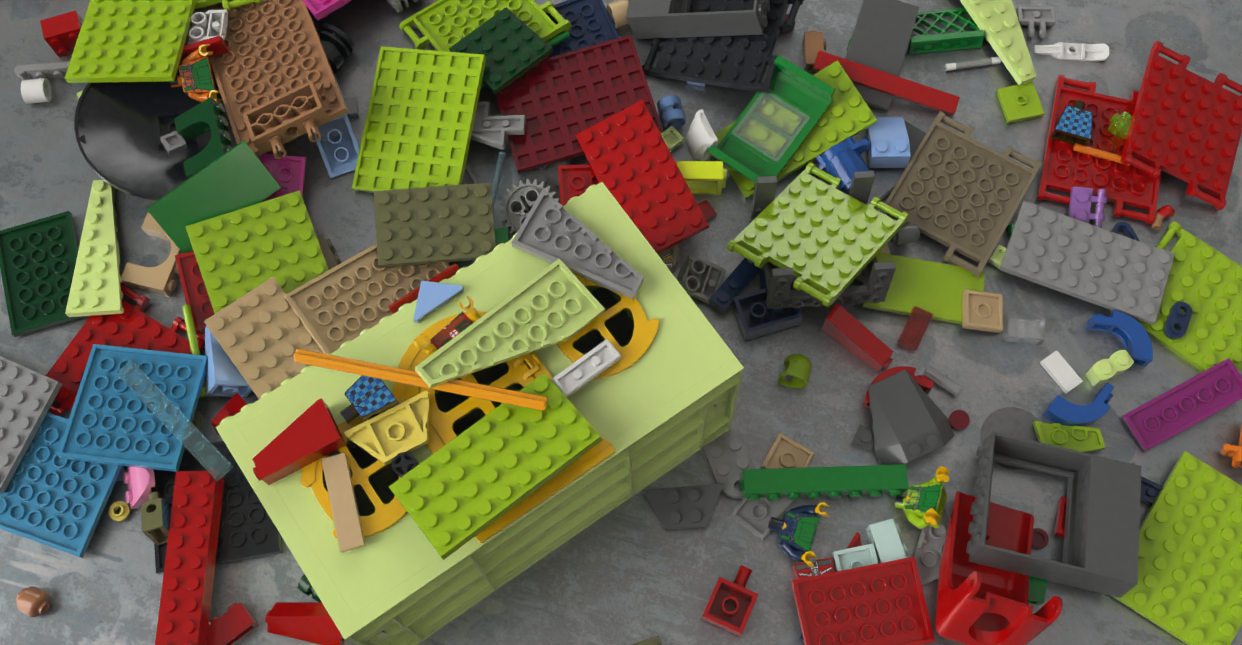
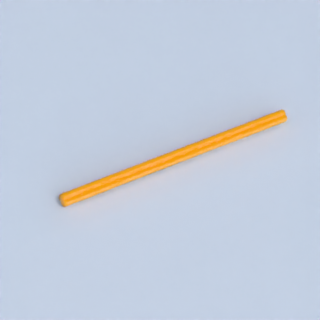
(412, 378)

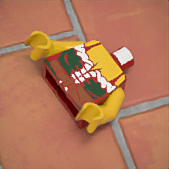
(451, 330)

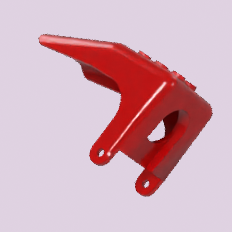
(985, 602)

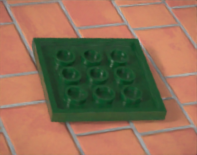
(508, 46)

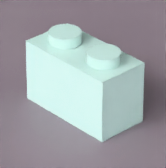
(887, 541)

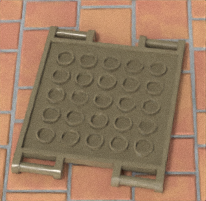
(962, 191)

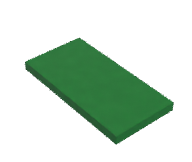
(221, 187)

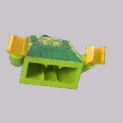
(925, 501)

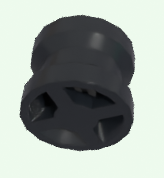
(402, 462)

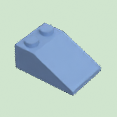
(888, 143)
(338, 146)

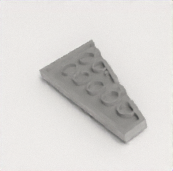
(555, 234)

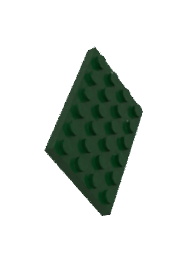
(38, 272)

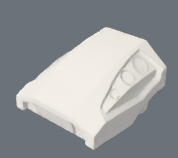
(208, 25)
(700, 137)

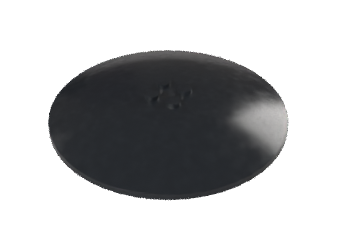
(121, 133)

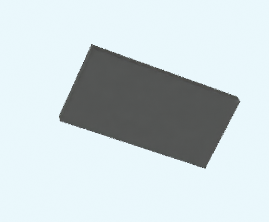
(881, 42)

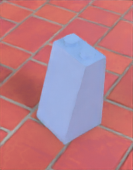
(221, 374)

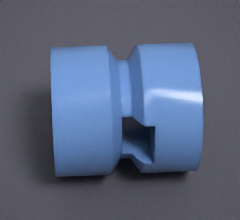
(671, 112)

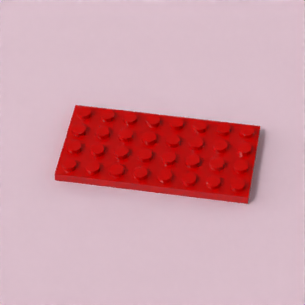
(643, 176)

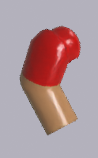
(1163, 212)

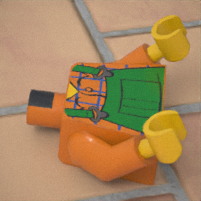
(197, 76)

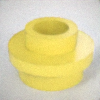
(125, 511)

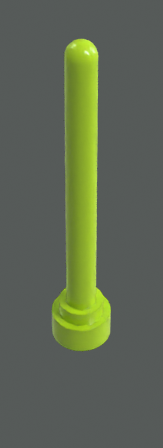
(192, 339)

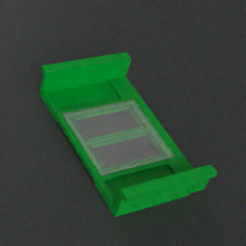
(775, 123)

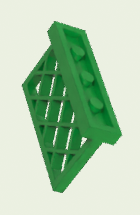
(944, 41)

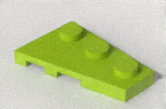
(1070, 437)

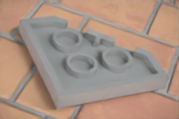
(930, 549)

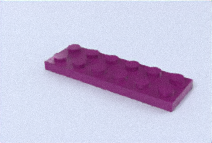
(1185, 405)

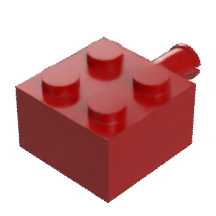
(62, 32)
(731, 603)

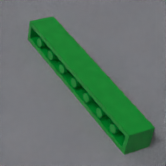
(824, 482)

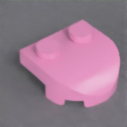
(139, 485)

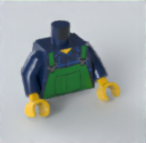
(798, 530)

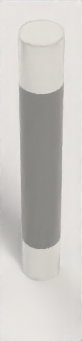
(972, 63)

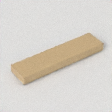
(343, 502)

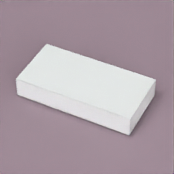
(1061, 372)

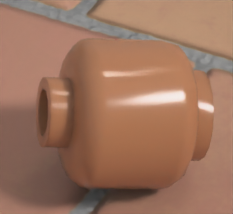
(32, 601)

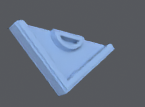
(433, 296)

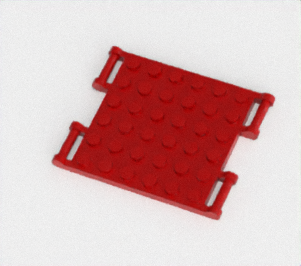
(1185, 126)
(1068, 168)
(127, 330)

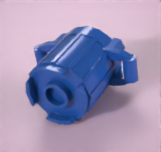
(843, 161)

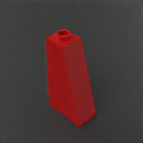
(856, 338)
(300, 444)
(304, 622)

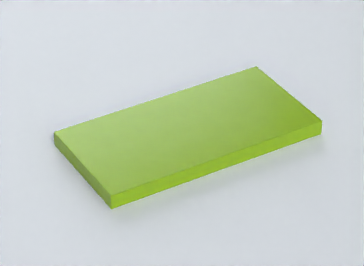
(927, 286)

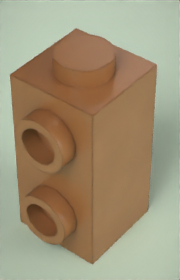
(812, 43)

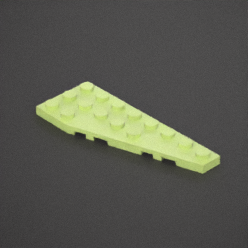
(533, 317)

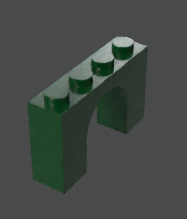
(202, 118)

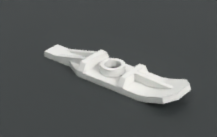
(1082, 52)

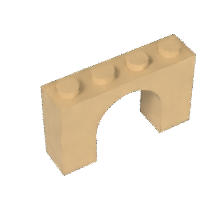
(157, 279)

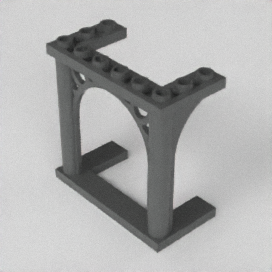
(779, 280)

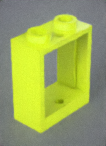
(704, 176)

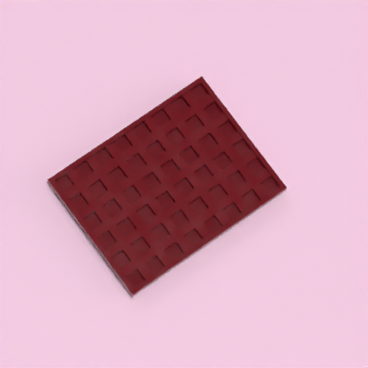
(571, 95)

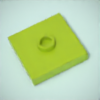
(1020, 102)

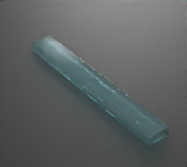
(174, 420)

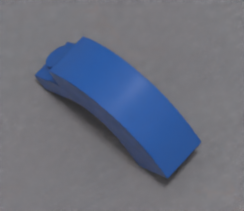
(1129, 331)
(1069, 414)

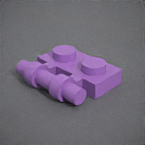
(1081, 205)

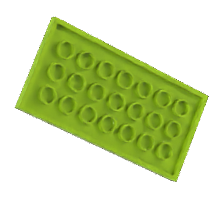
(843, 119)
(493, 467)

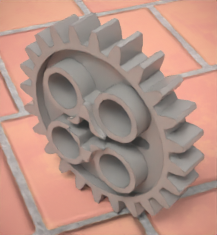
(515, 219)

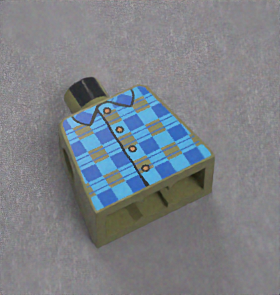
(156, 518)

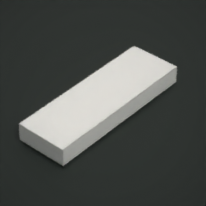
(586, 368)

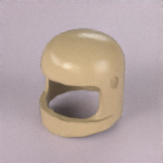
(619, 11)

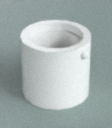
(36, 90)

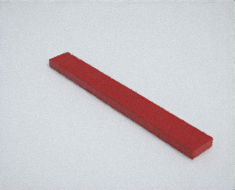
(891, 84)

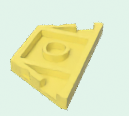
(395, 430)

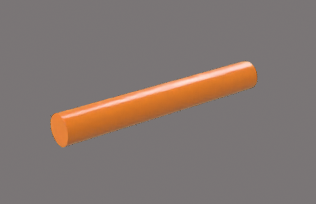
(1097, 153)

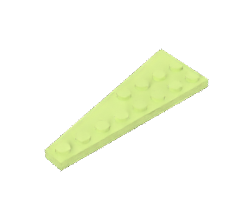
(96, 273)

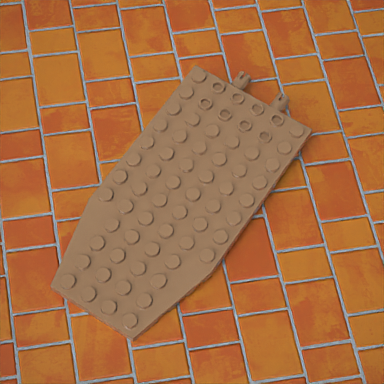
(275, 75)

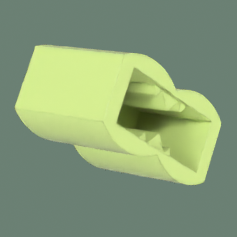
(1109, 368)

